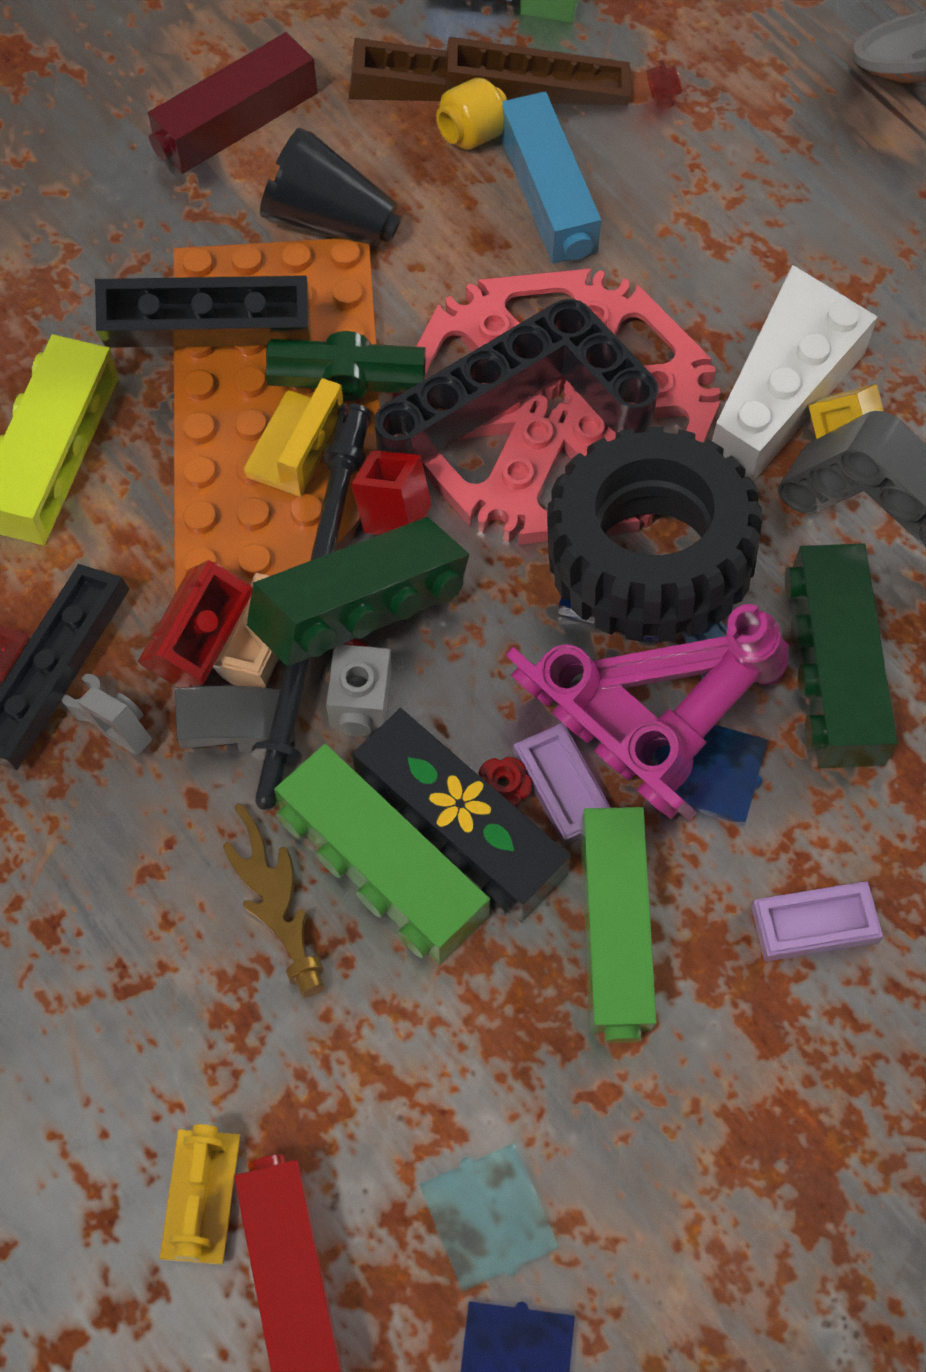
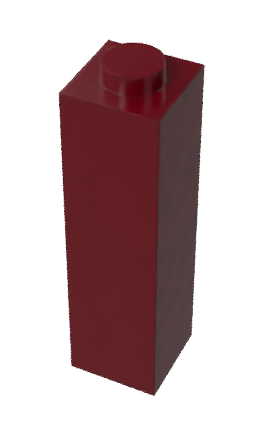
(232, 103)

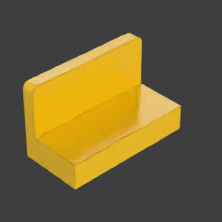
(296, 439)

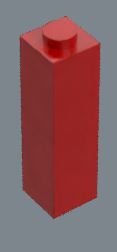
(287, 1267)

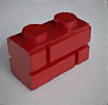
(196, 625)

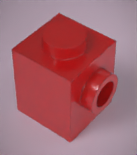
(390, 491)

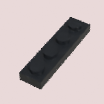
(54, 658)

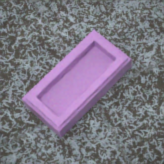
(560, 780)
(816, 921)

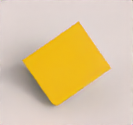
(843, 407)

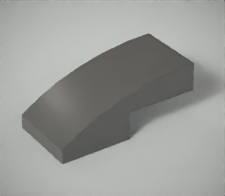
(225, 715)

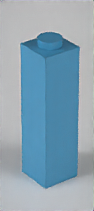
(550, 178)

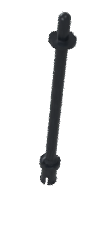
(344, 459)

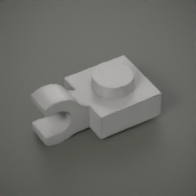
(114, 717)

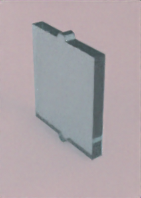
(488, 1217)

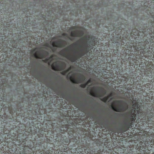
(864, 455)

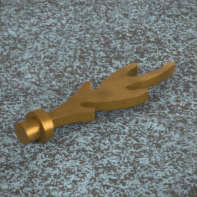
(277, 891)

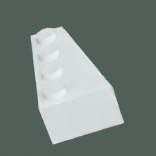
(796, 360)

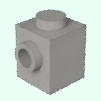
(359, 689)

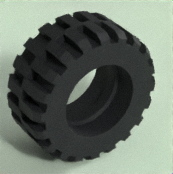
(653, 476)

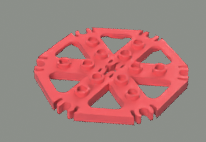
(535, 439)

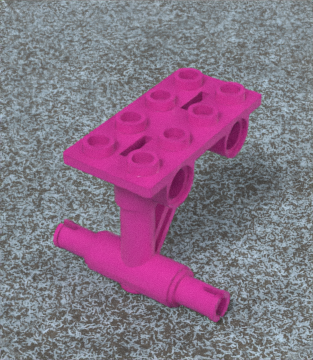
(626, 728)

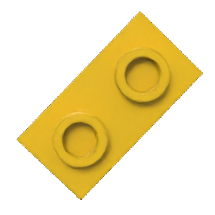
(200, 1196)

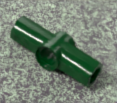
(346, 360)

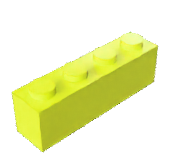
(51, 434)

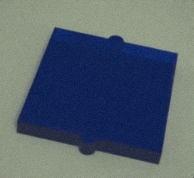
(723, 774)
(516, 1339)

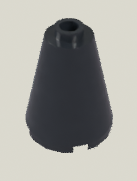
(327, 195)

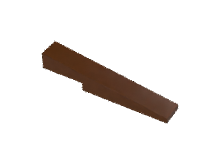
(424, 74)

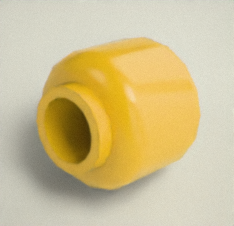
(471, 113)

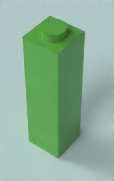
(617, 923)

